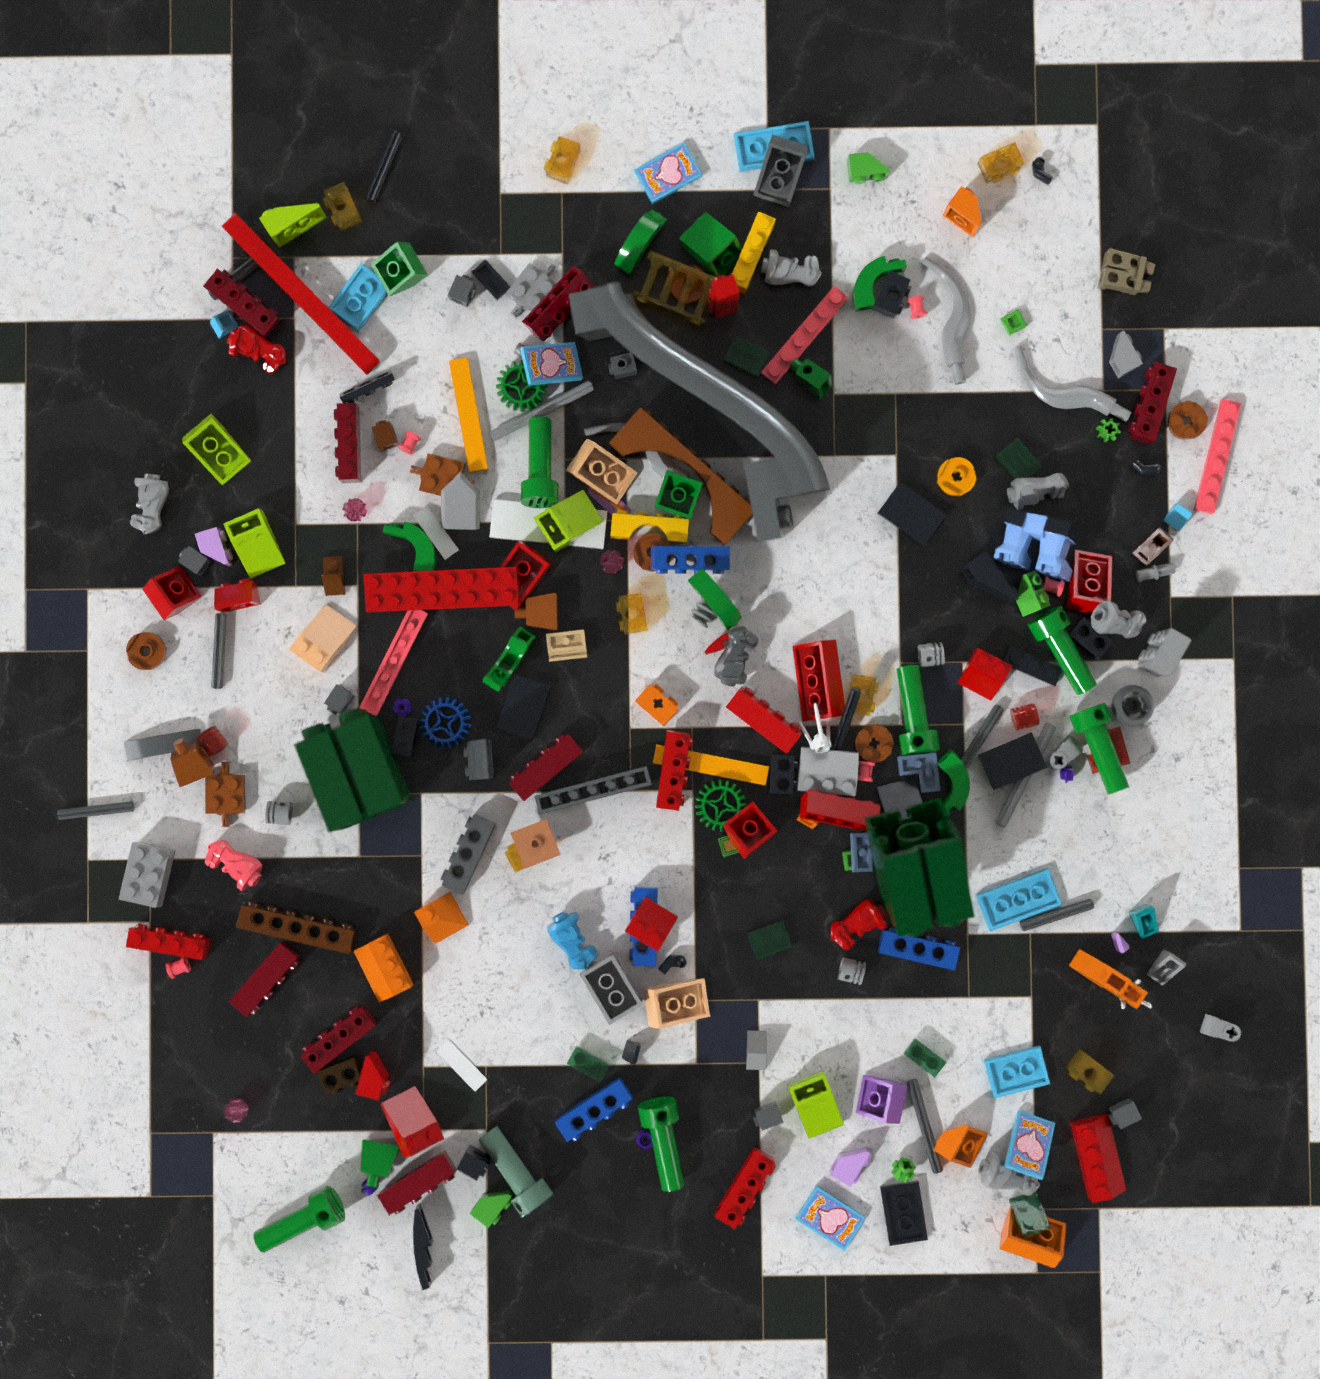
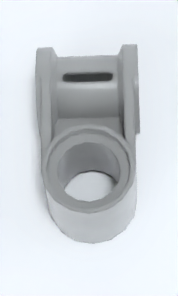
(1066, 751)
(1217, 1027)

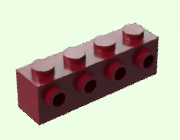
(240, 302)
(556, 304)
(1152, 402)
(348, 440)
(546, 767)
(264, 979)
(337, 1040)
(417, 1182)

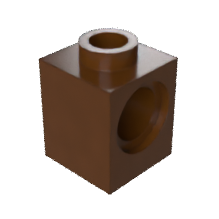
(385, 435)

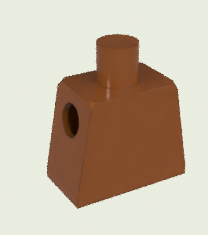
(540, 612)
(190, 763)

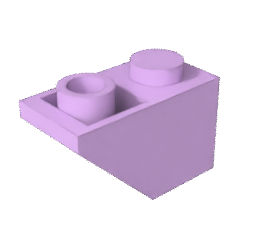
(212, 543)
(848, 1165)

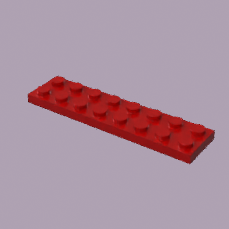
(441, 589)

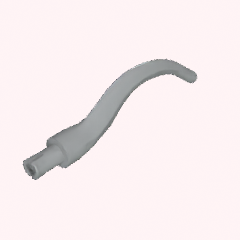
(956, 325)
(1071, 397)
(658, 461)

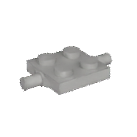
(530, 288)

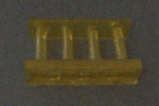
(675, 268)

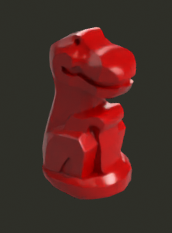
(252, 344)
(862, 919)

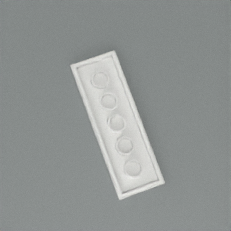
(516, 522)

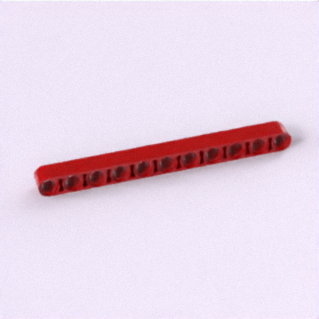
(300, 294)

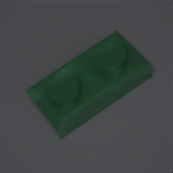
(924, 1057)
(588, 1064)

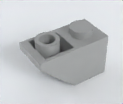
(1124, 356)

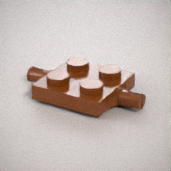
(438, 473)
(225, 794)

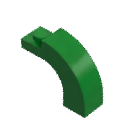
(639, 240)
(863, 289)
(423, 546)
(715, 598)
(509, 659)
(960, 780)

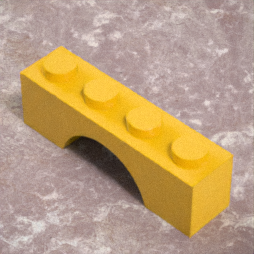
(752, 250)
(625, 525)

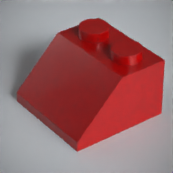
(171, 592)
(236, 596)
(984, 674)
(749, 830)
(651, 924)
(373, 1078)

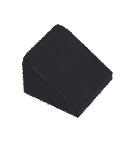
(631, 1051)

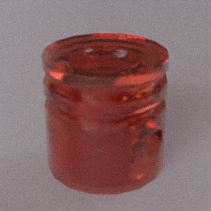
(1024, 716)
(212, 741)

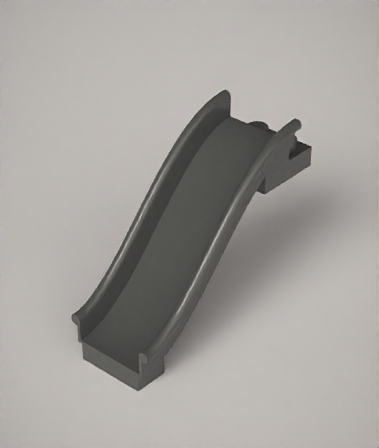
(796, 466)

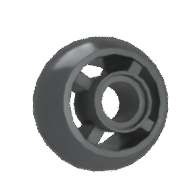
(1120, 710)

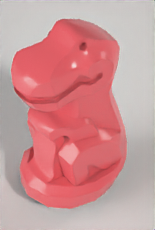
(240, 866)

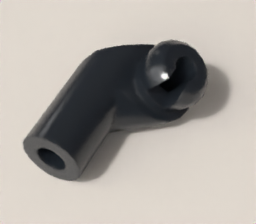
(1038, 171)
(1146, 470)
(672, 961)

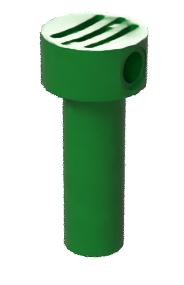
(539, 488)
(1051, 627)
(914, 713)
(1092, 723)
(658, 1116)
(323, 1210)

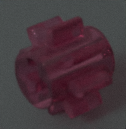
(354, 509)
(611, 561)
(235, 1110)

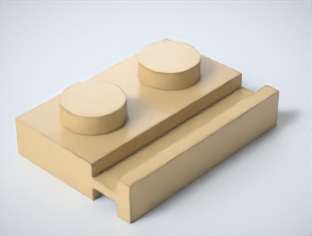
(566, 645)

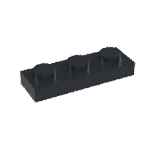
(367, 388)
(1032, 666)

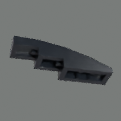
(421, 1241)

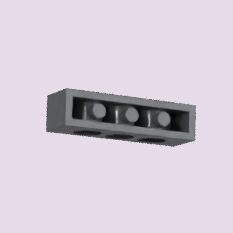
(460, 883)

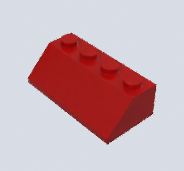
(819, 679)
(1098, 1158)

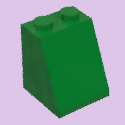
(712, 245)

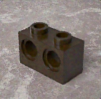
(339, 1071)

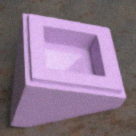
(1120, 944)

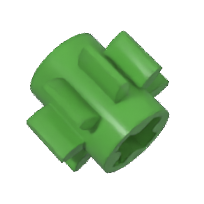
(1112, 427)
(903, 1169)

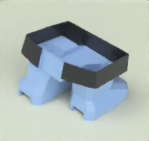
(1054, 539)

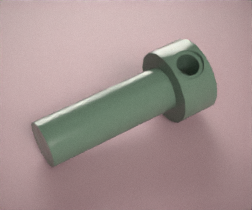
(527, 1191)

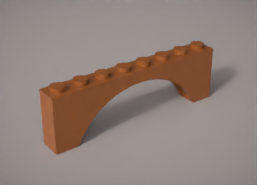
(727, 506)

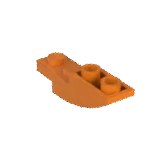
(1108, 978)

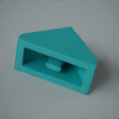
(1144, 920)

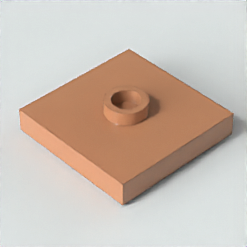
(535, 843)

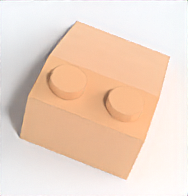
(601, 471)
(323, 638)
(676, 1003)

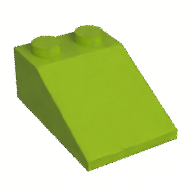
(291, 221)
(216, 449)

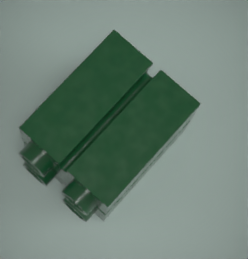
(352, 769)
(920, 868)

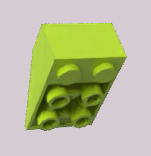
(568, 520)
(254, 543)
(815, 1104)

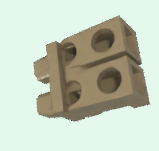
(1125, 272)

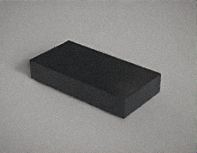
(491, 280)

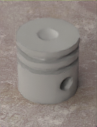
(931, 654)
(279, 813)
(851, 971)

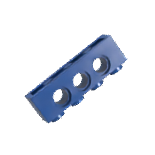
(720, 557)
(639, 957)
(947, 959)
(616, 1088)

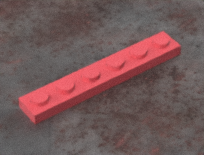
(804, 335)
(1217, 456)
(393, 661)

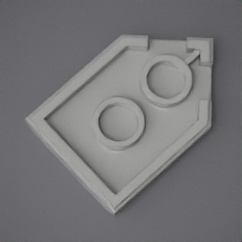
(460, 504)

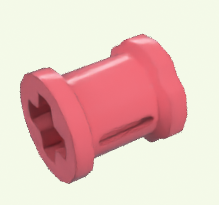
(917, 307)
(409, 442)
(1053, 586)
(865, 771)
(178, 967)

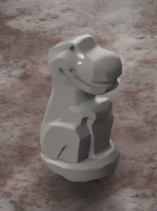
(782, 270)
(1031, 490)
(151, 496)
(1110, 620)
(997, 1176)

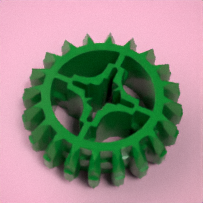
(514, 387)
(704, 800)

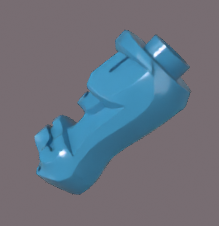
(567, 936)

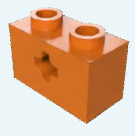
(662, 714)

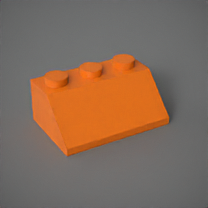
(383, 968)
(1042, 1247)

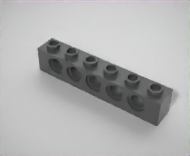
(593, 790)

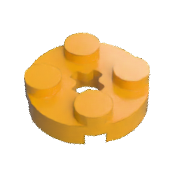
(953, 466)

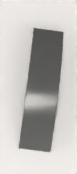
(159, 744)

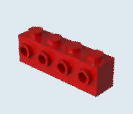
(723, 296)
(764, 719)
(673, 770)
(836, 810)
(166, 942)
(744, 1188)

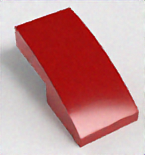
(717, 645)

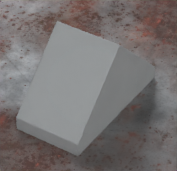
(1165, 967)
(756, 1050)

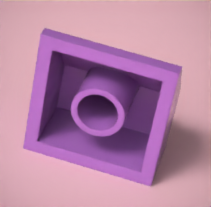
(881, 1099)

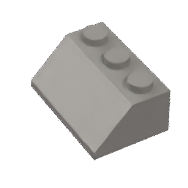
(828, 771)

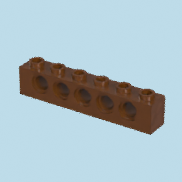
(248, 921)

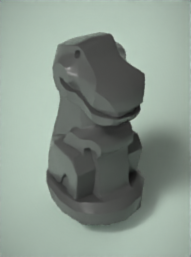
(732, 661)

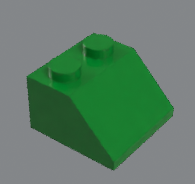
(399, 268)
(678, 494)

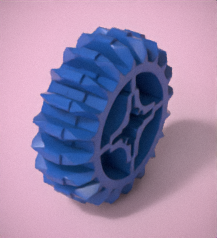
(436, 708)

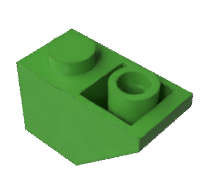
(865, 167)
(1031, 594)
(490, 1205)

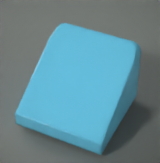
(223, 323)
(1177, 516)

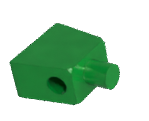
(812, 377)
(377, 1160)

